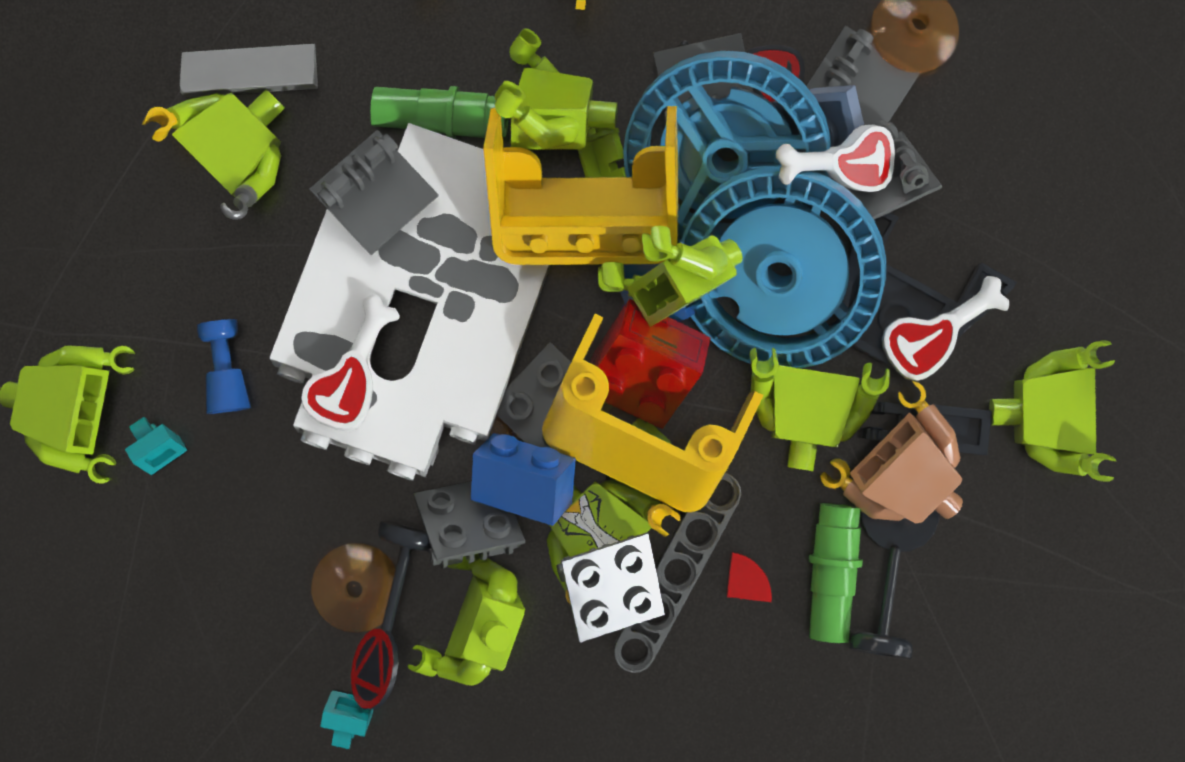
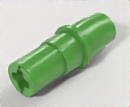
(436, 110)
(834, 572)

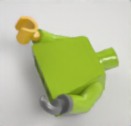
(227, 142)

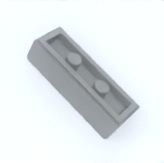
(248, 70)

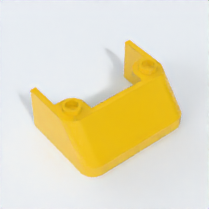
(578, 218)
(631, 455)

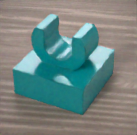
(154, 446)
(345, 718)

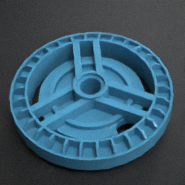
(736, 122)
(812, 252)

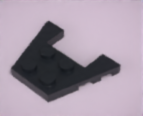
(909, 297)

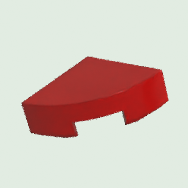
(747, 580)

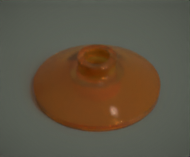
(914, 48)
(353, 563)

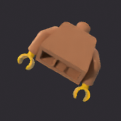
(907, 470)

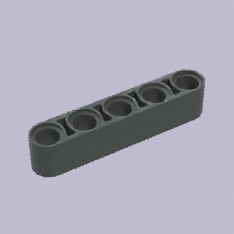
(672, 593)

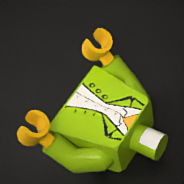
(603, 516)

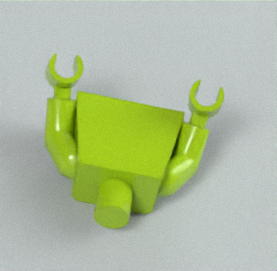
(547, 105)
(677, 281)
(62, 405)
(812, 405)
(1057, 411)
(483, 628)

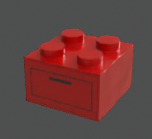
(650, 366)

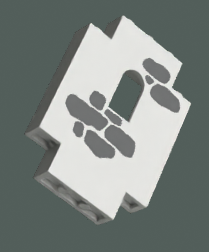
(470, 339)

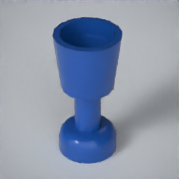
(224, 385)

